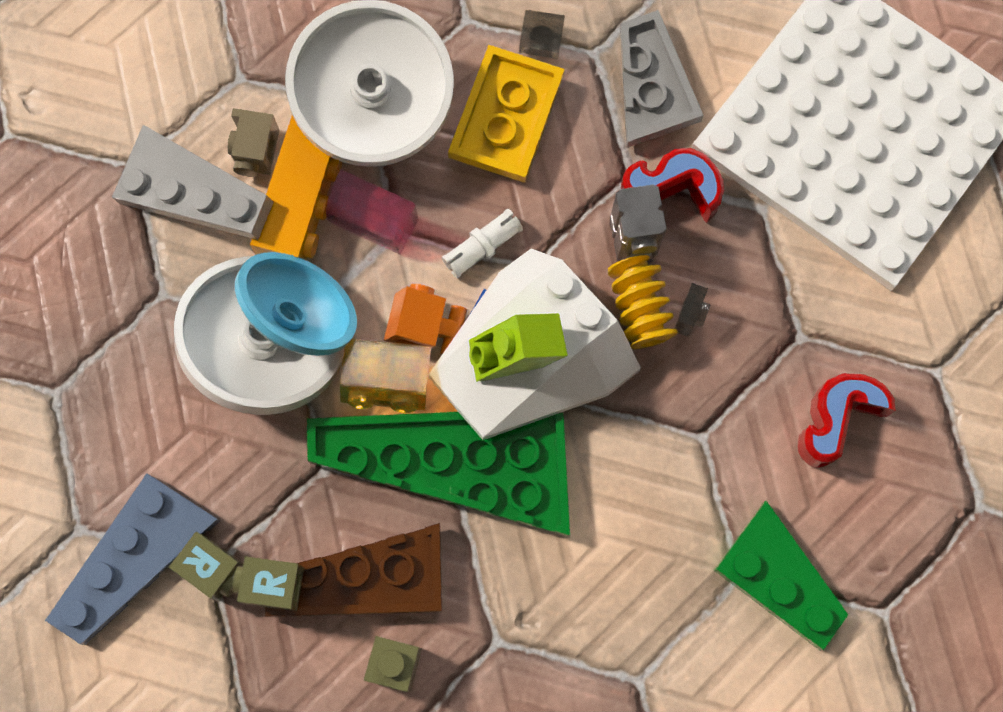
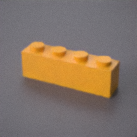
(298, 197)

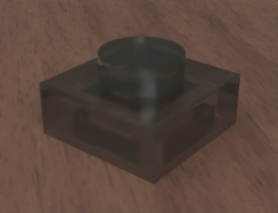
(541, 34)
(693, 310)

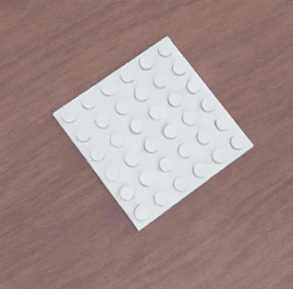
(859, 131)

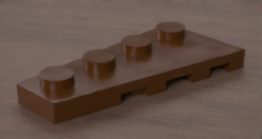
(374, 578)

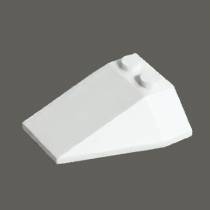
(595, 345)

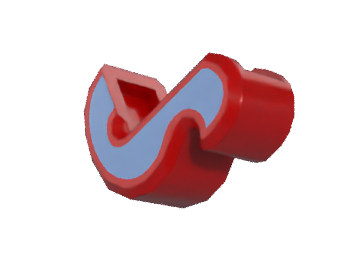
(678, 171)
(831, 414)

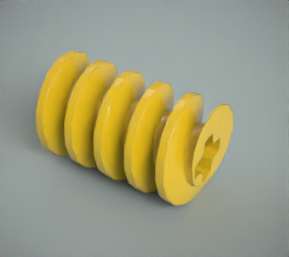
(640, 302)

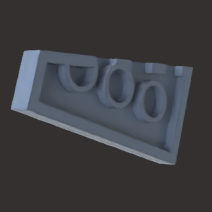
(128, 558)

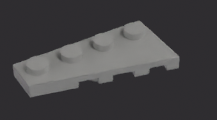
(184, 186)

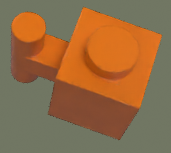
(418, 318)

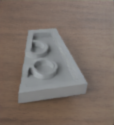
(654, 82)

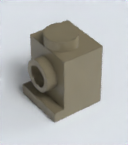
(253, 142)

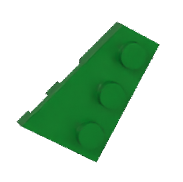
(781, 579)

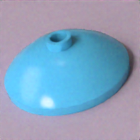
(295, 304)

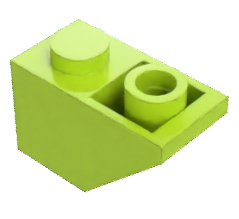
(517, 346)

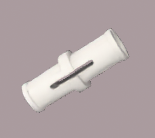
(482, 243)

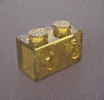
(385, 375)

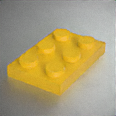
(506, 113)

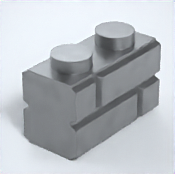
(637, 222)

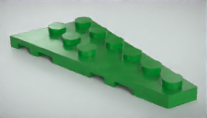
(443, 458)

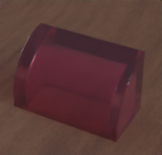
(371, 212)

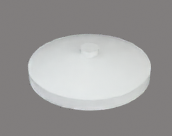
(369, 83)
(235, 361)

